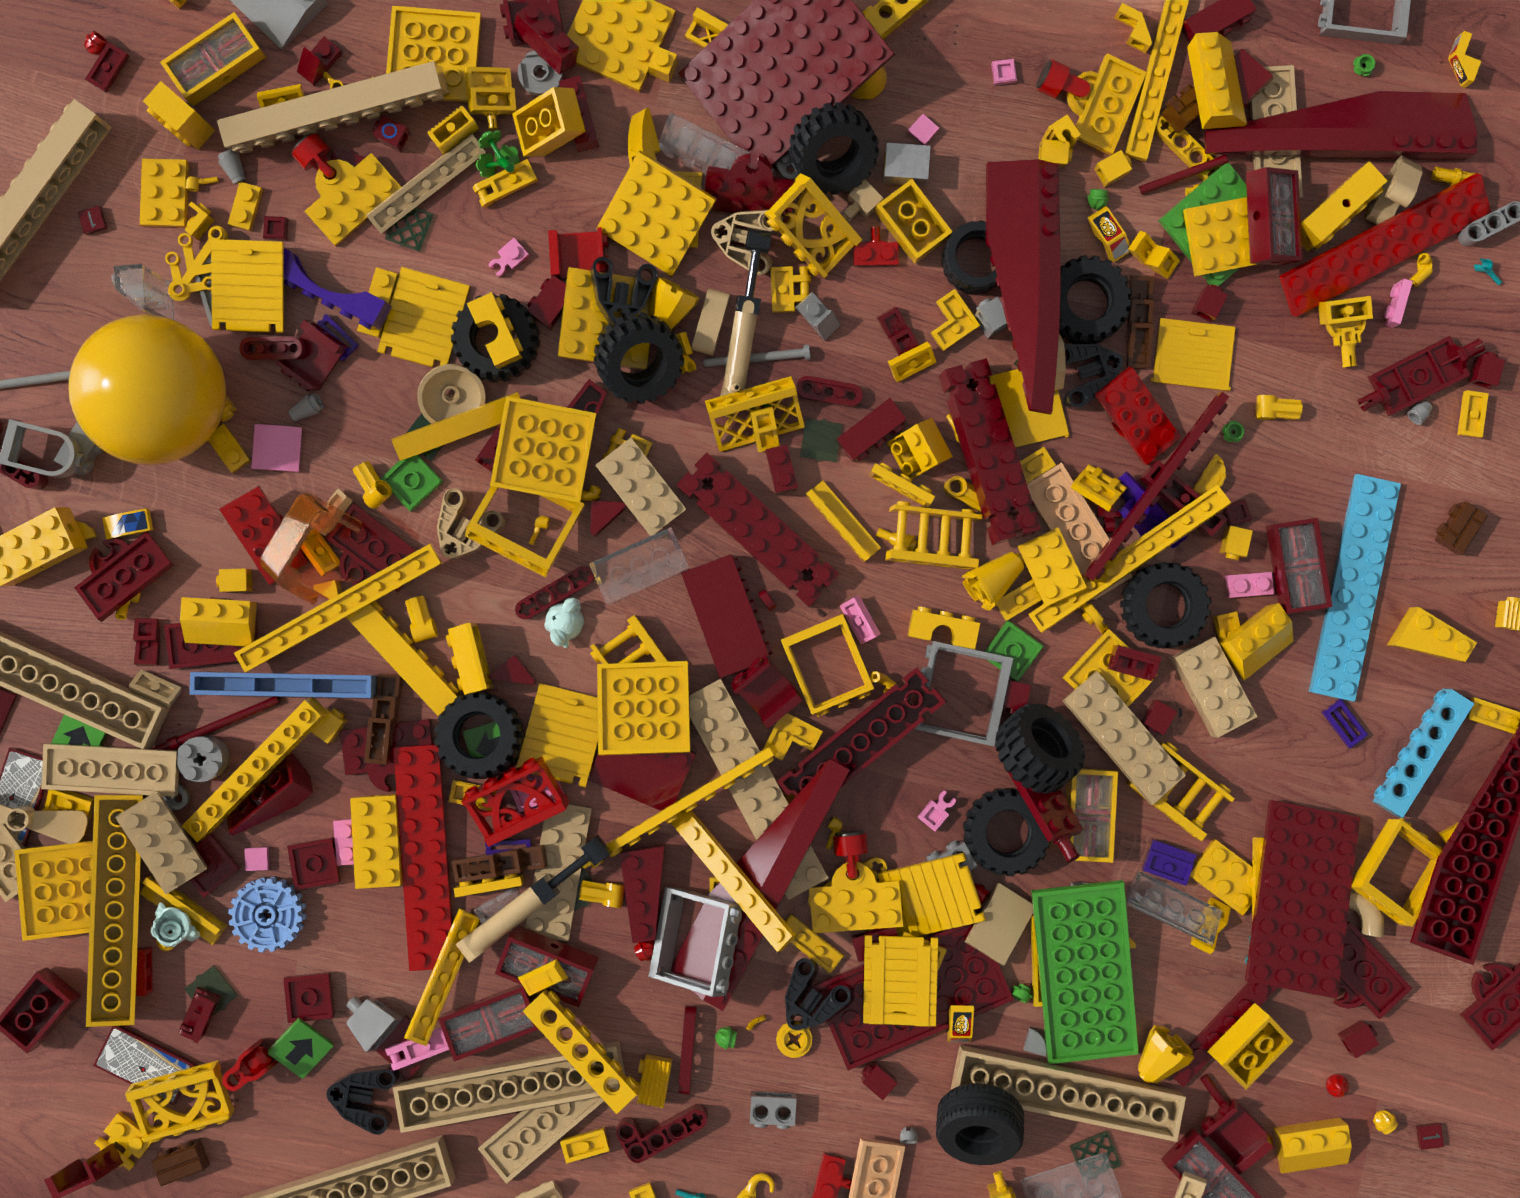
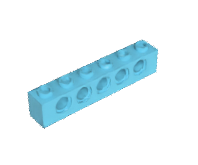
(1458, 709)

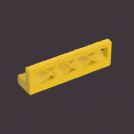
(707, 22)
(843, 521)
(204, 922)

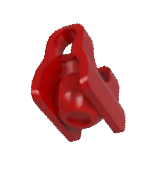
(249, 1066)

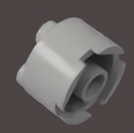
(190, 760)

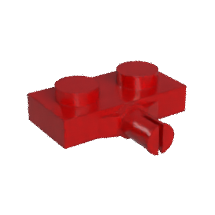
(876, 252)
(830, 1177)

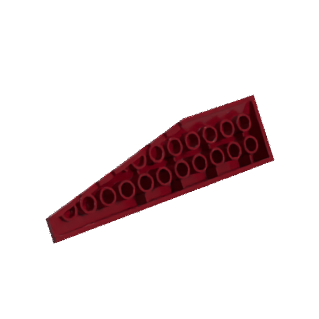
(771, 868)

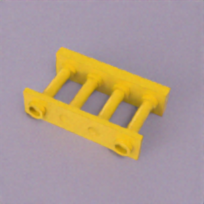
(921, 555)
(634, 628)
(1177, 812)

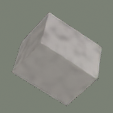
(905, 163)

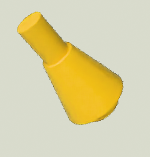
(910, 541)

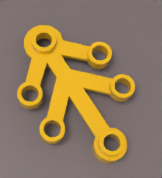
(194, 266)

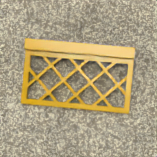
(751, 400)

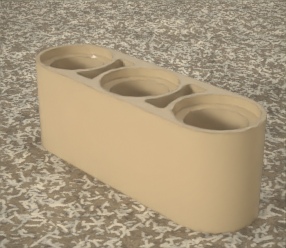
(710, 322)

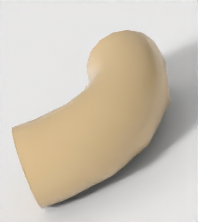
(1371, 917)

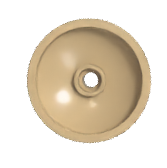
(438, 405)

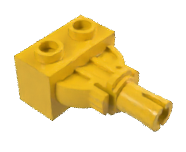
(1345, 323)

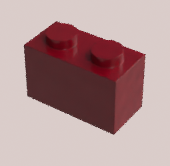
(549, 304)
(781, 469)

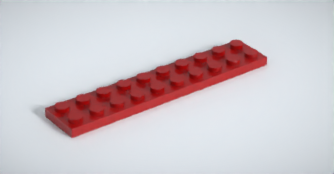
(1385, 245)
(423, 852)

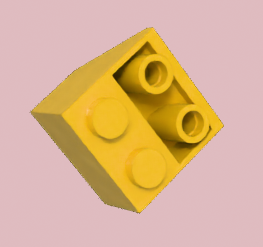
(919, 449)

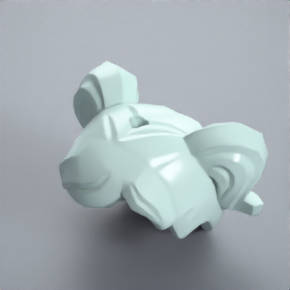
(567, 622)
(175, 921)

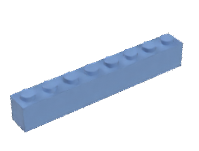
(283, 684)

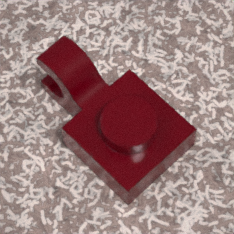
(1108, 516)

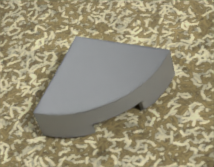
(1034, 1043)

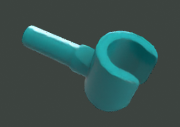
(1487, 266)
(687, 1195)

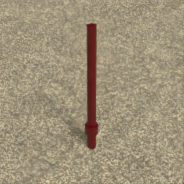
(175, 742)

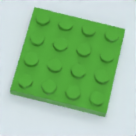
(1218, 187)

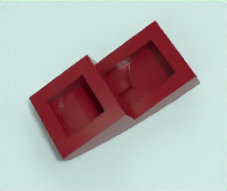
(897, 331)
(147, 642)

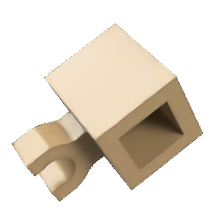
(863, 200)

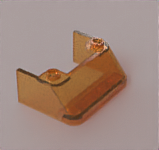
(304, 514)

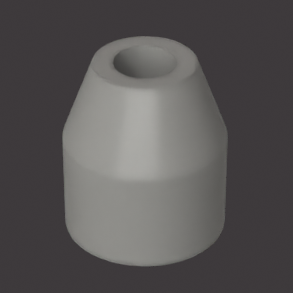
(1420, 412)

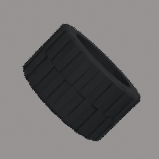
(954, 273)

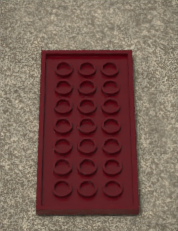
(1302, 899)
(962, 980)

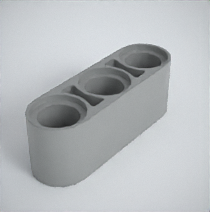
(1482, 228)

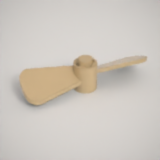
(62, 825)

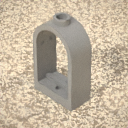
(13, 443)

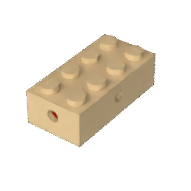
(640, 487)
(1213, 687)
(161, 842)

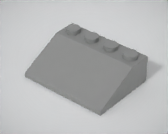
(280, 18)

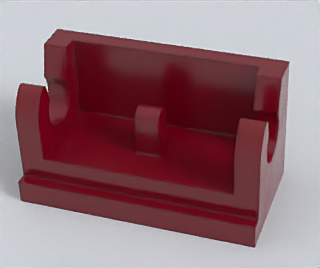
(487, 454)
(1134, 662)
(199, 1014)

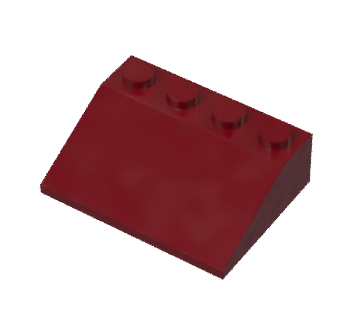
(644, 777)

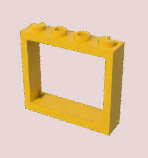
(514, 551)

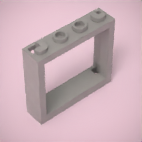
(1396, 36)
(999, 697)
(667, 936)

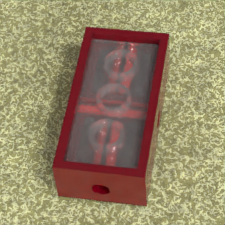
(1274, 216)
(1299, 565)
(530, 950)
(487, 1022)
(1199, 1158)

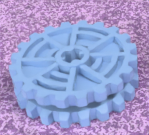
(253, 925)

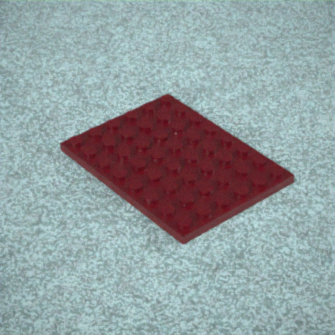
(780, 65)

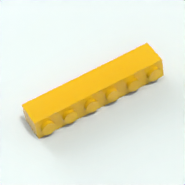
(404, 657)

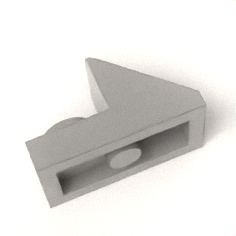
(818, 316)

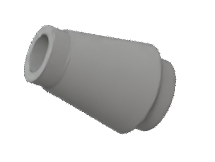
(232, 165)
(306, 407)

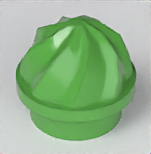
(1098, 198)
(726, 1037)

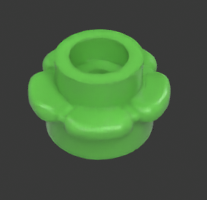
(1365, 59)
(1237, 427)
(1022, 993)

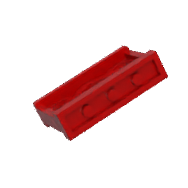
(505, 828)

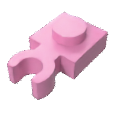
(511, 255)
(934, 814)

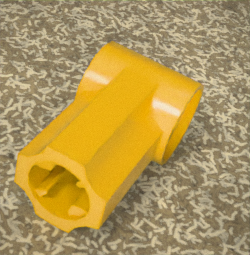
(1270, 407)
(375, 490)
(966, 493)
(422, 624)
(608, 894)

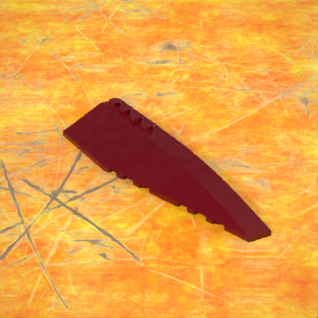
(1360, 127)
(1026, 257)
(1473, 865)

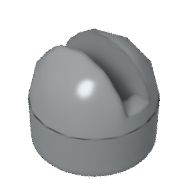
(909, 1137)

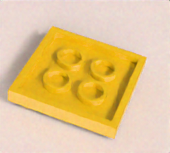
(1218, 236)
(1097, 659)

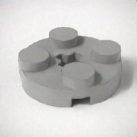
(532, 83)

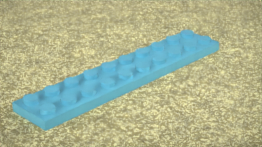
(1354, 587)

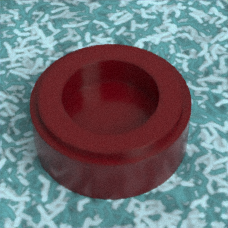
(767, 600)

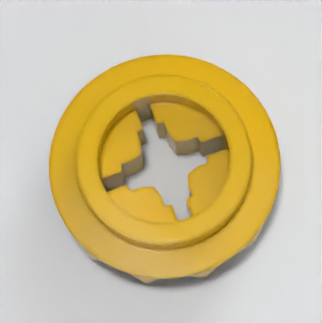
(793, 1050)

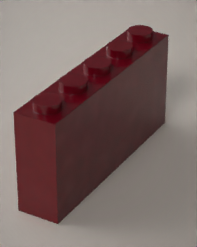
(726, 615)

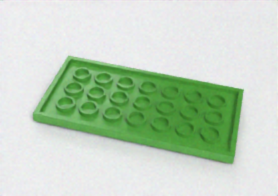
(1085, 971)

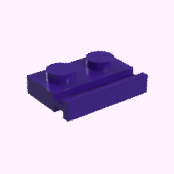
(1169, 862)

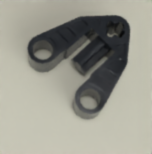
(603, 285)
(1080, 352)
(798, 987)
(357, 1113)

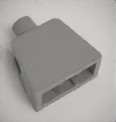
(371, 1022)

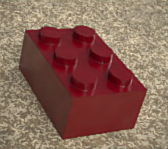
(37, 1009)

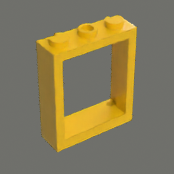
(840, 700)
(1409, 913)

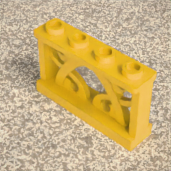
(841, 228)
(180, 1122)

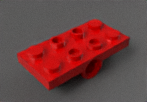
(1137, 416)
(254, 524)

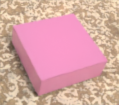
(1004, 72)
(923, 129)
(257, 858)

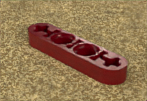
(556, 595)
(687, 1050)

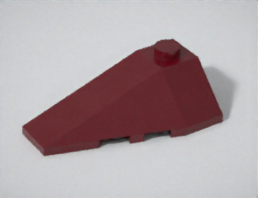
(277, 793)

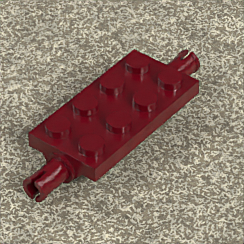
(1420, 375)
(1054, 818)

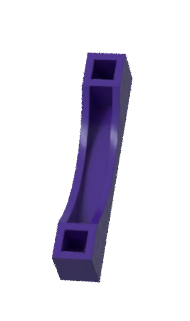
(362, 305)

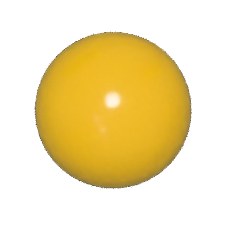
(147, 389)

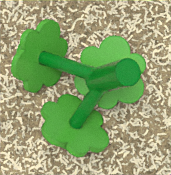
(505, 156)

